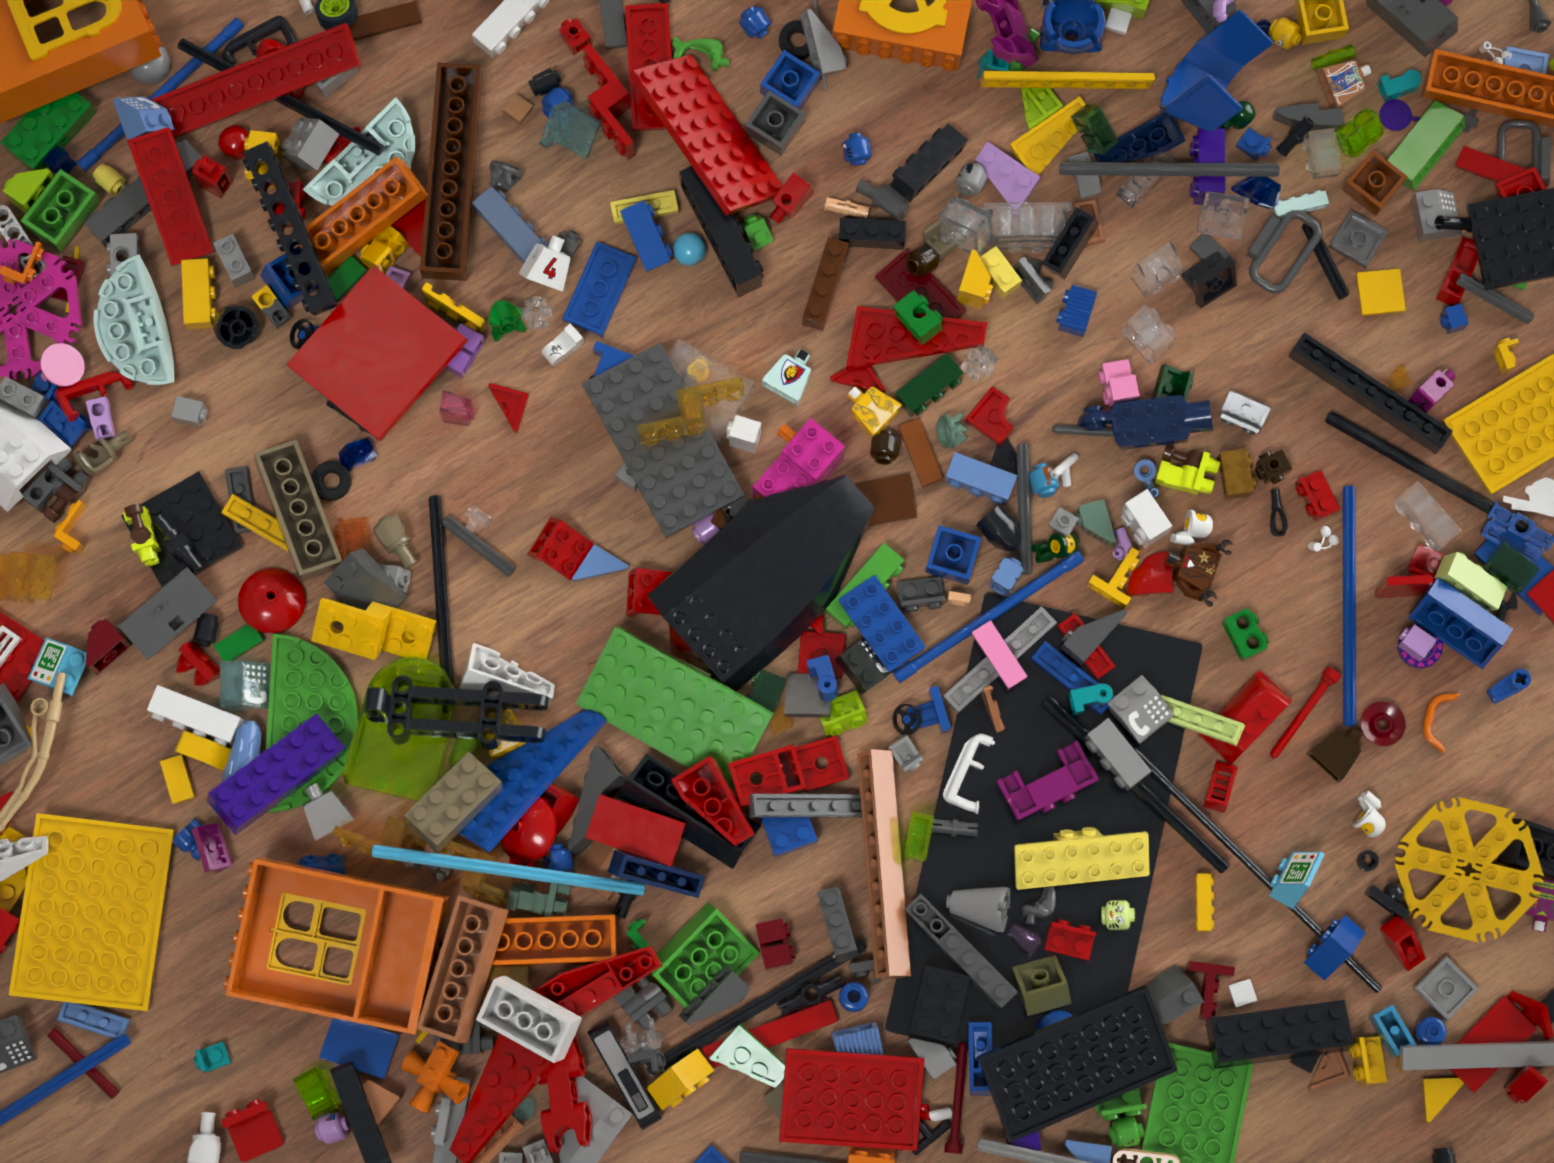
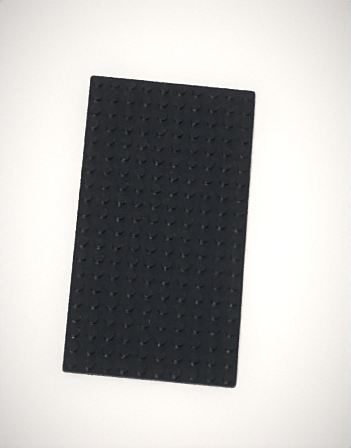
(988, 860)

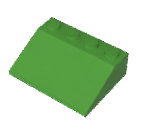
(700, 953)

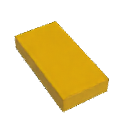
(177, 779)

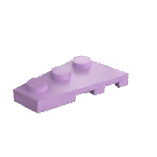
(1009, 176)

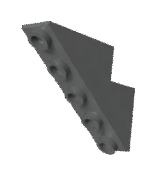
(601, 778)

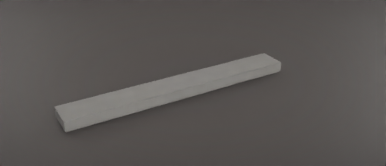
(1476, 1055)

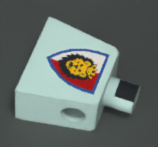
(789, 377)

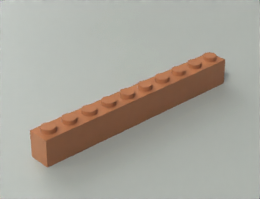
(883, 864)

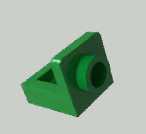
(637, 940)

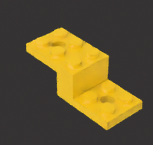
(373, 630)

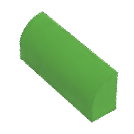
(1427, 143)

